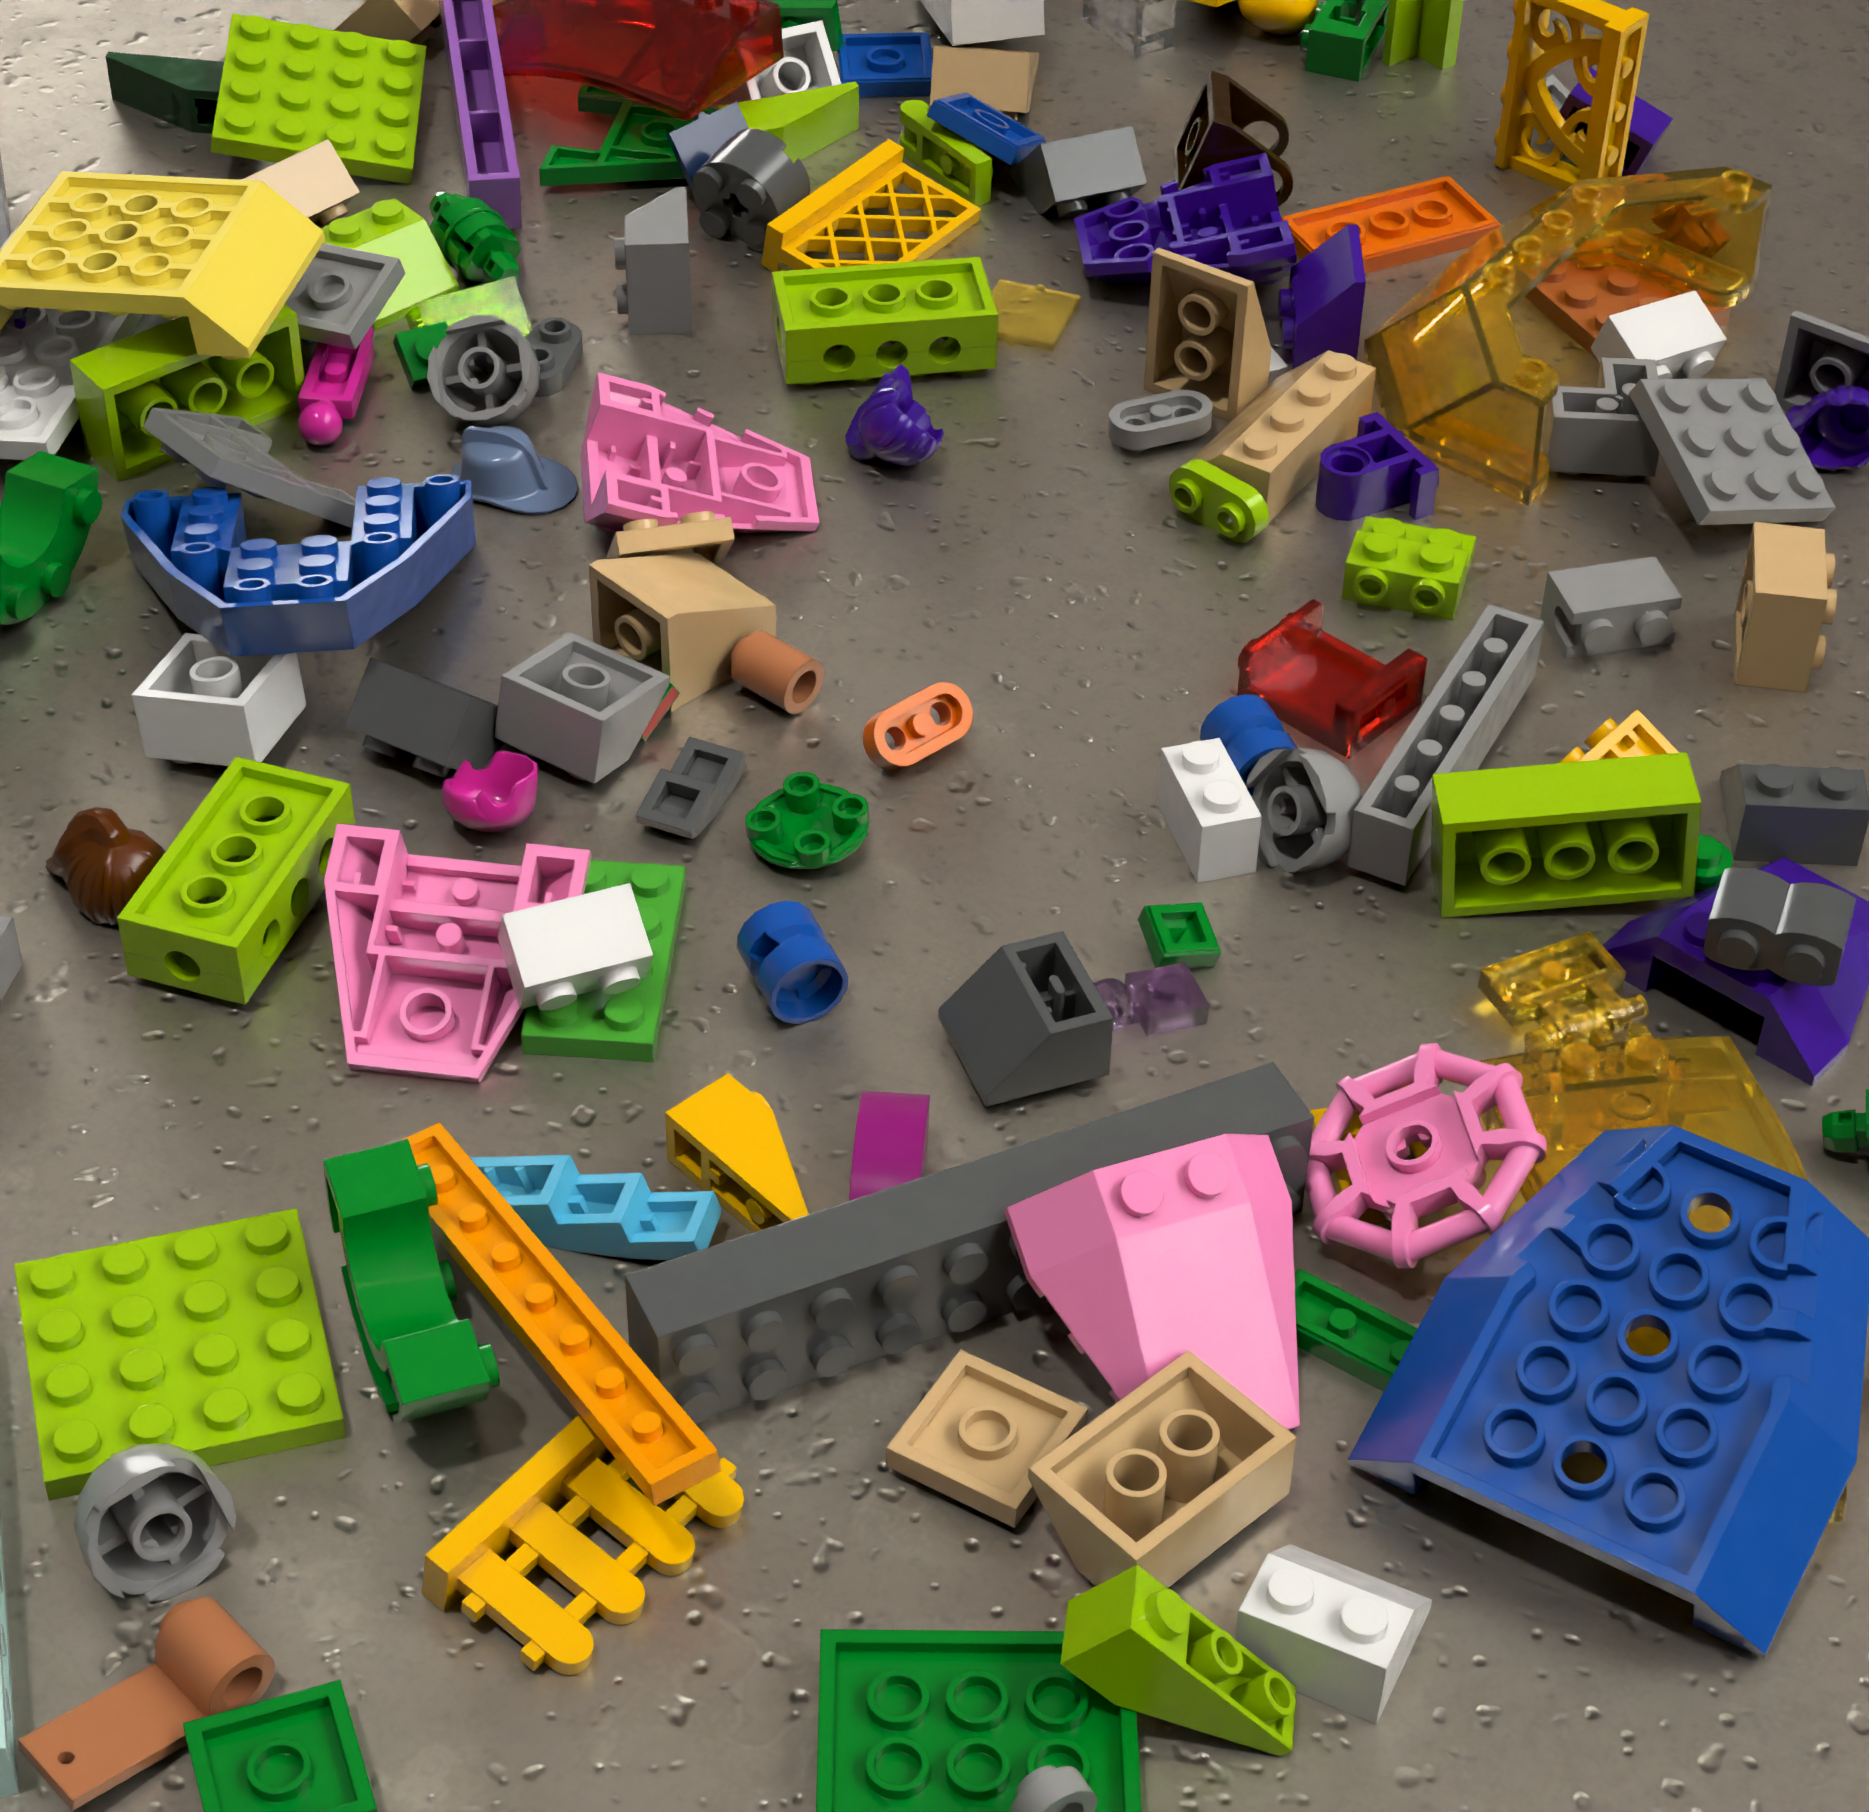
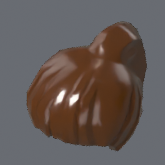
(103, 862)

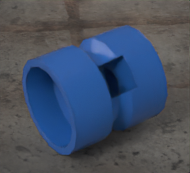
(1246, 730)
(792, 962)

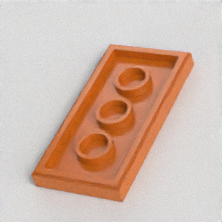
(1398, 223)

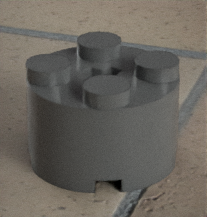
(748, 187)

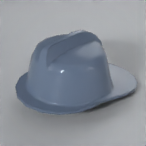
(511, 473)

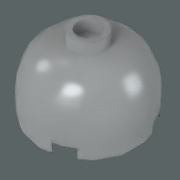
(484, 371)
(1304, 808)
(153, 1521)

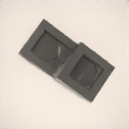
(693, 790)

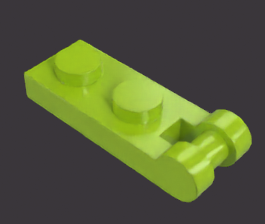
(945, 154)

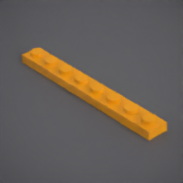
(562, 1326)

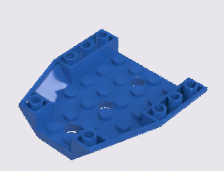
(1713, 1449)

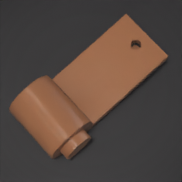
(199, 1670)

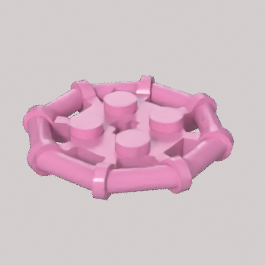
(1404, 1107)

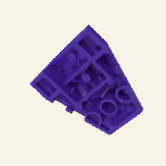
(1221, 222)

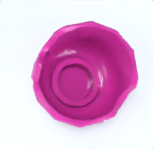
(494, 796)

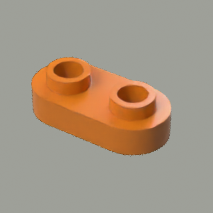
(914, 728)

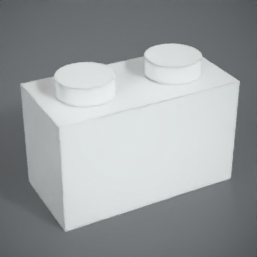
(1671, 331)
(1208, 810)
(575, 947)

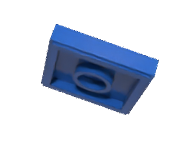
(887, 63)
(985, 127)

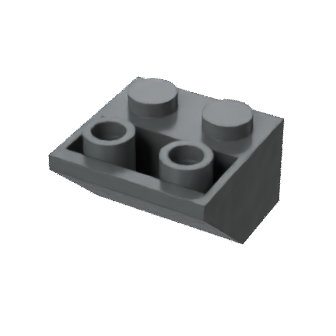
(1029, 1021)

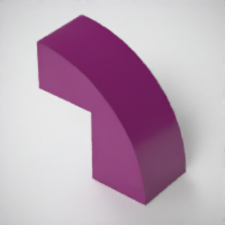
(889, 1141)

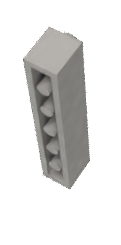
(1445, 736)

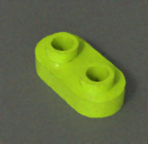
(1218, 500)

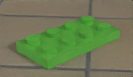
(626, 1022)

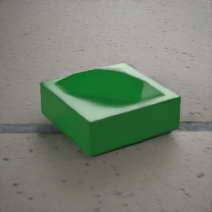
(1179, 935)

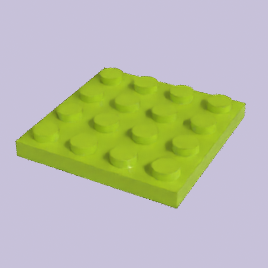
(311, 84)
(178, 1343)

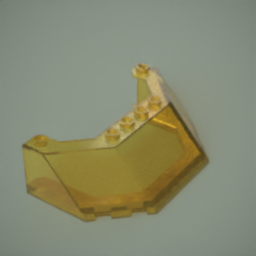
(1452, 355)

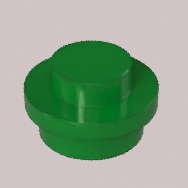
(1711, 862)

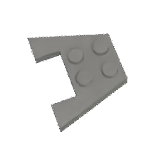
(237, 454)

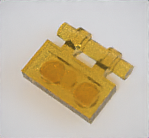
(1557, 978)

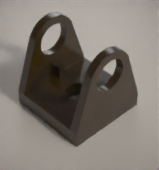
(1217, 134)

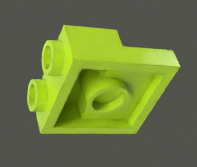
(1408, 567)

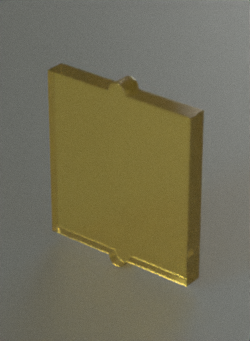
(1032, 313)

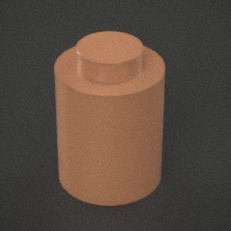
(776, 671)

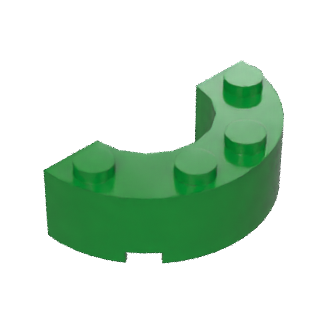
(43, 530)
(399, 1289)

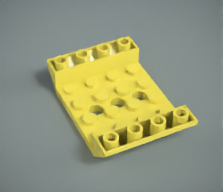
(164, 249)

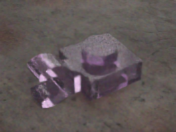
(1156, 998)

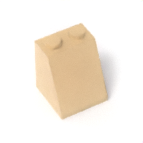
(675, 617)

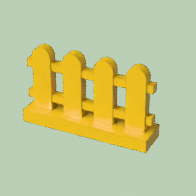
(524, 1516)

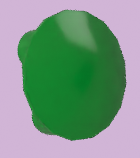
(807, 823)

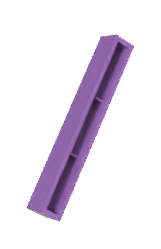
(481, 106)

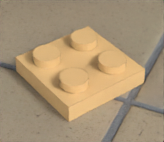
(695, 534)
(981, 1435)

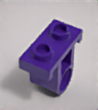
(1375, 474)

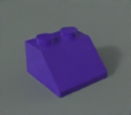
(1324, 300)

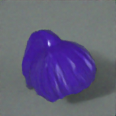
(893, 424)
(1834, 428)

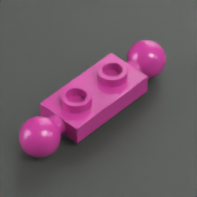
(333, 389)

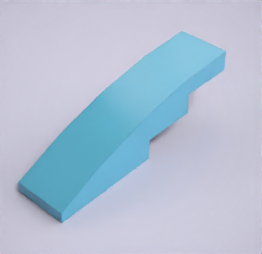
(602, 1211)

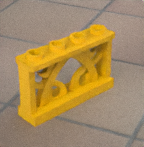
(1529, 102)

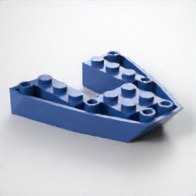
(307, 594)

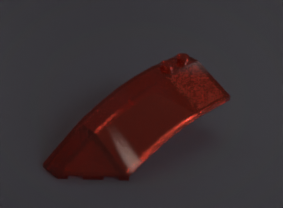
(650, 51)

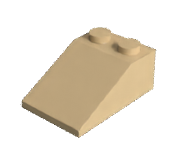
(992, 75)
(1205, 334)

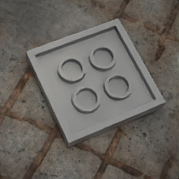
(1731, 451)

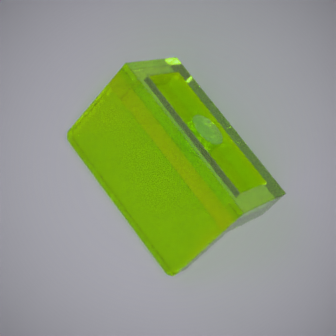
(493, 298)

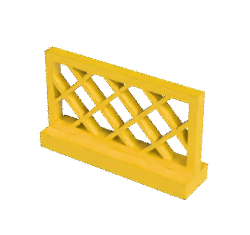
(842, 205)

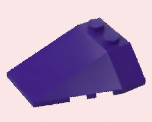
(1803, 1024)

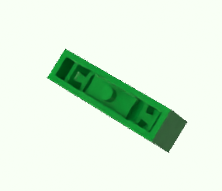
(1339, 46)

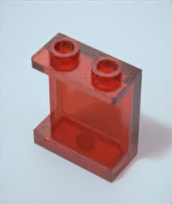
(1327, 684)

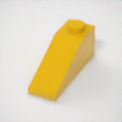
(734, 1147)

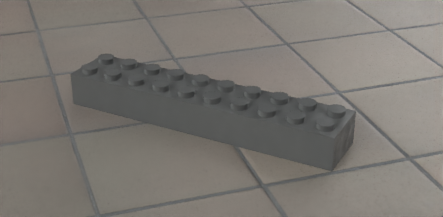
(909, 1258)

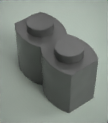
(1779, 926)

